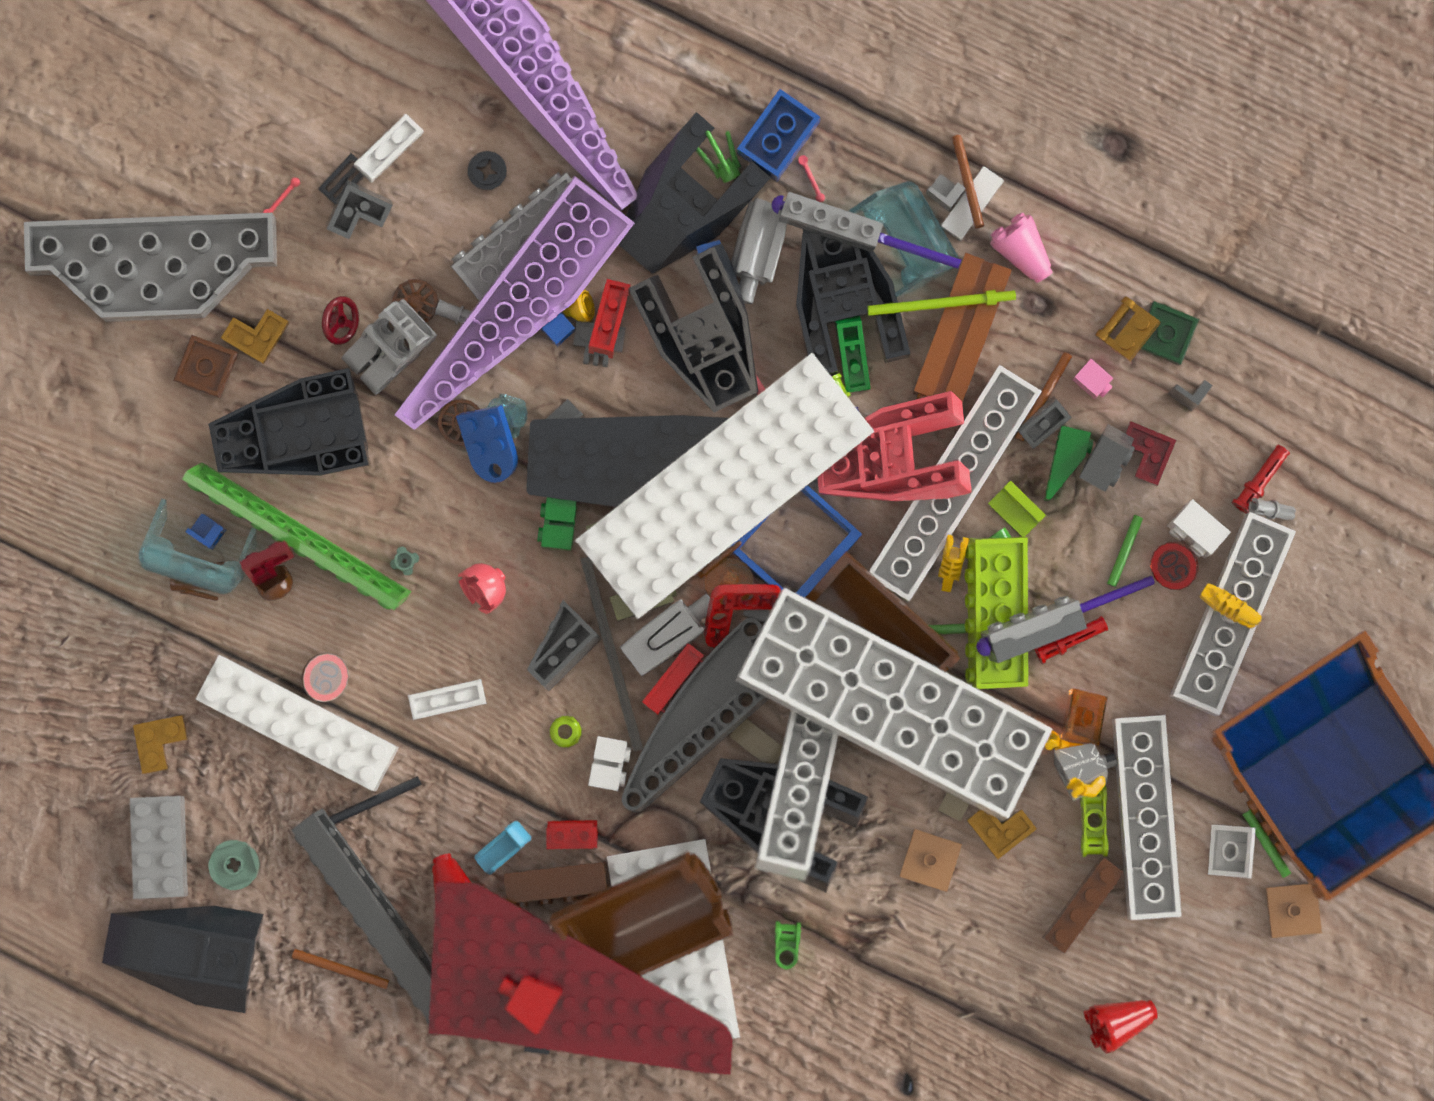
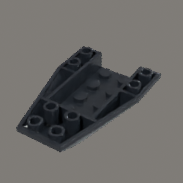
(296, 430)
(188, 952)

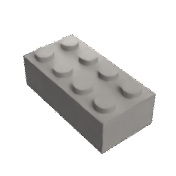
(158, 847)

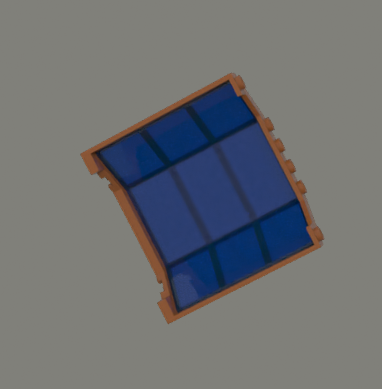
(1334, 768)

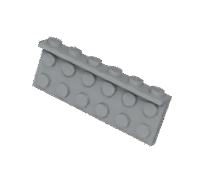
(492, 253)

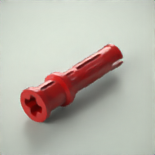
(1255, 488)
(1060, 646)

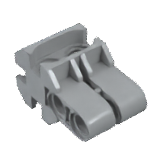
(381, 341)

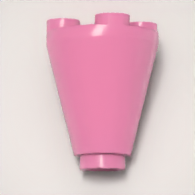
(1023, 247)

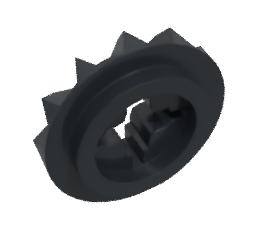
(480, 161)

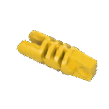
(952, 562)
(1230, 606)

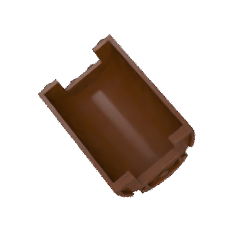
(867, 603)
(650, 915)

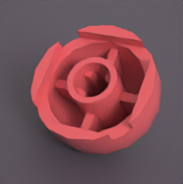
(484, 585)

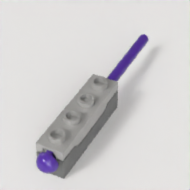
(846, 227)
(1045, 624)

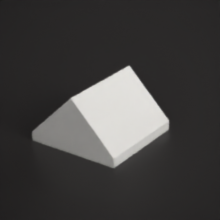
(1231, 851)

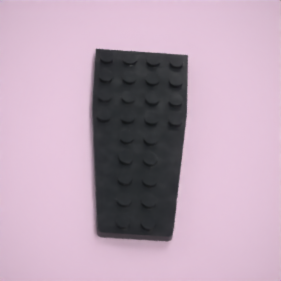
(607, 456)

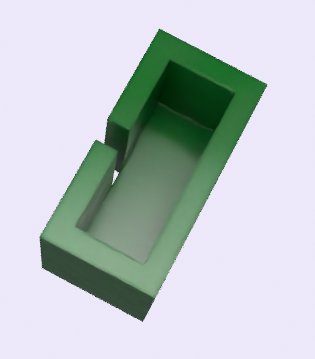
(558, 524)

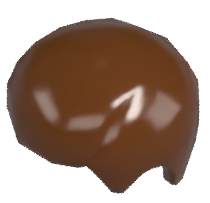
(277, 587)

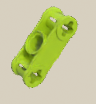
(1093, 835)

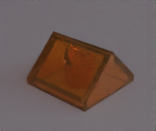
(1084, 717)

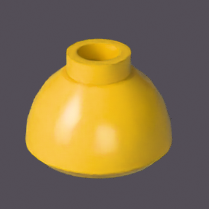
(582, 309)

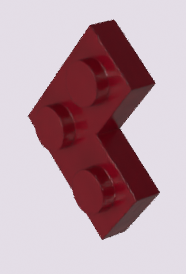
(1155, 450)
(261, 565)

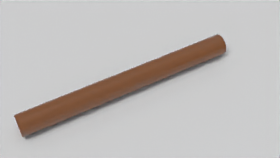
(968, 181)
(1048, 388)
(340, 968)

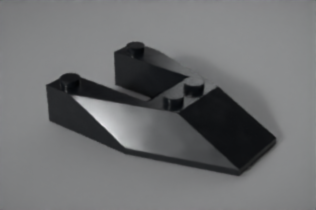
(675, 211)
(837, 285)
(711, 344)
(741, 798)

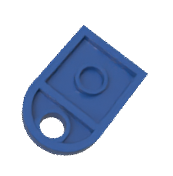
(488, 442)

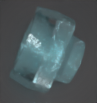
(514, 411)

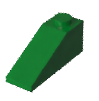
(852, 354)
(1068, 454)

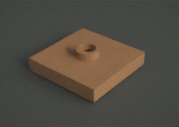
(930, 860)
(1293, 911)

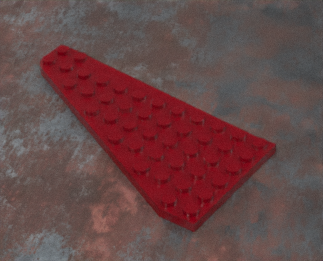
(602, 1003)

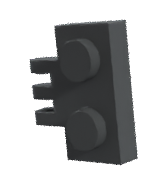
(582, 338)

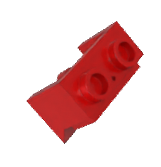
(572, 834)

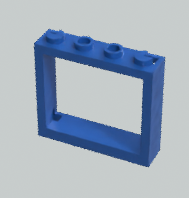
(852, 537)

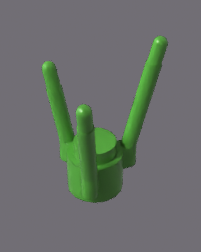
(726, 168)

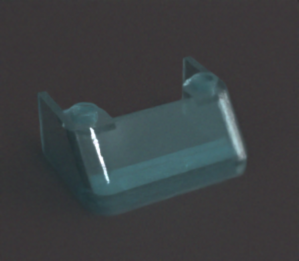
(911, 220)
(159, 557)

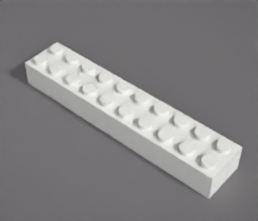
(978, 447)

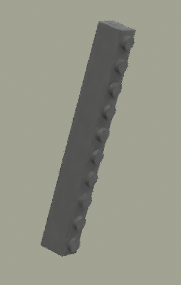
(368, 906)

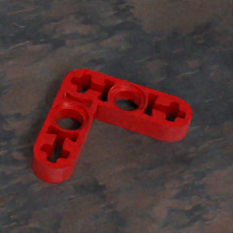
(733, 601)

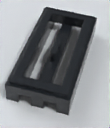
(330, 195)

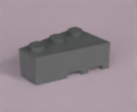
(562, 648)

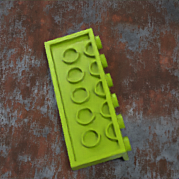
(995, 593)

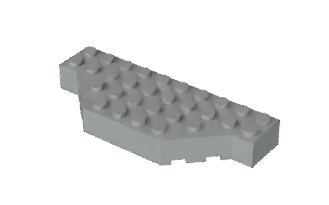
(151, 263)

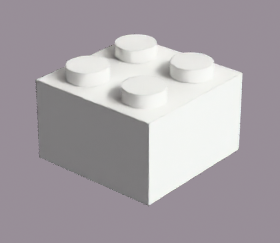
(1197, 529)

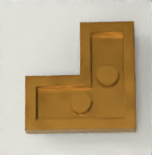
(257, 342)
(151, 740)
(1001, 837)

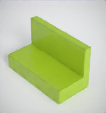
(1016, 509)

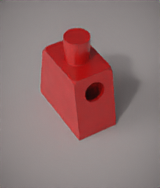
(530, 1000)

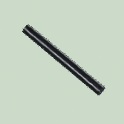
(375, 800)

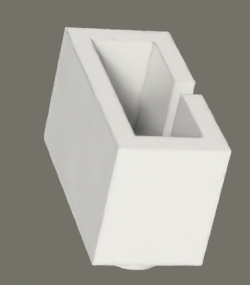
(609, 763)

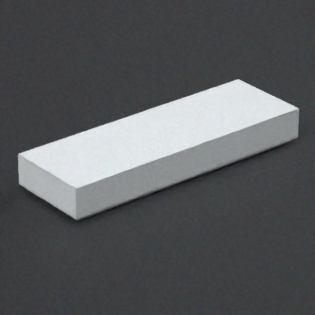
(388, 148)
(960, 218)
(447, 699)

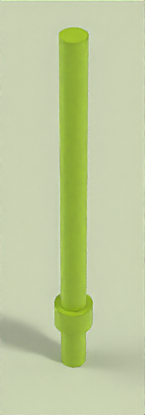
(989, 297)

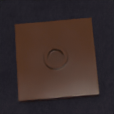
(206, 366)

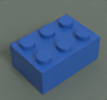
(778, 135)

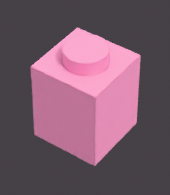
(1093, 379)

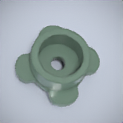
(397, 563)

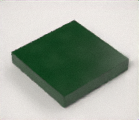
(1172, 335)

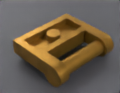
(1134, 333)

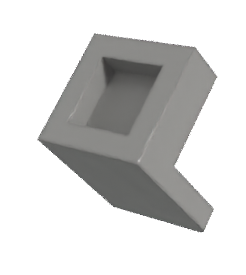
(945, 192)

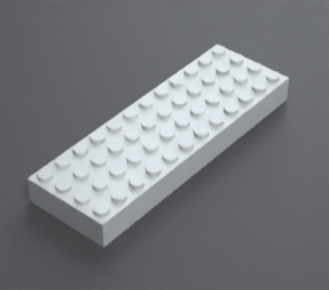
(724, 485)
(894, 704)

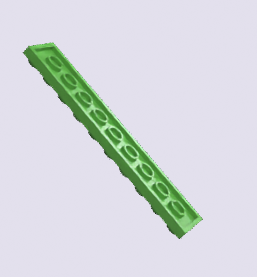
(298, 536)

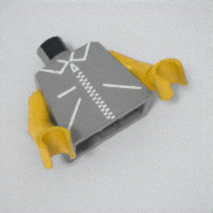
(1080, 766)

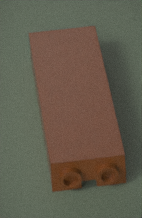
(961, 331)

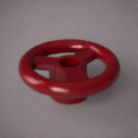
(335, 318)

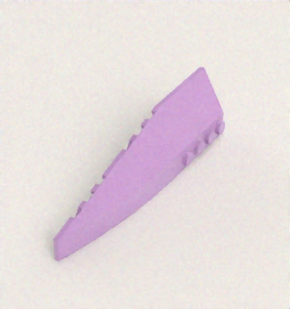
(526, 65)
(527, 294)

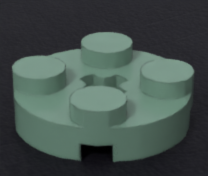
(227, 877)

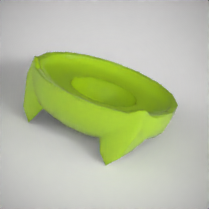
(576, 731)

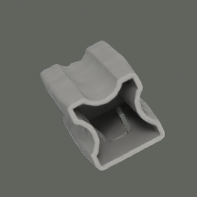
(757, 247)
(666, 634)

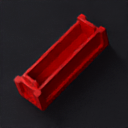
(609, 317)
(673, 679)

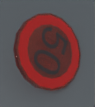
(1174, 565)

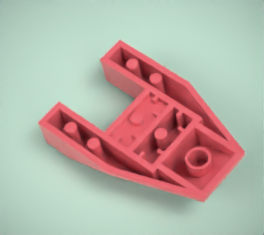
(884, 461)

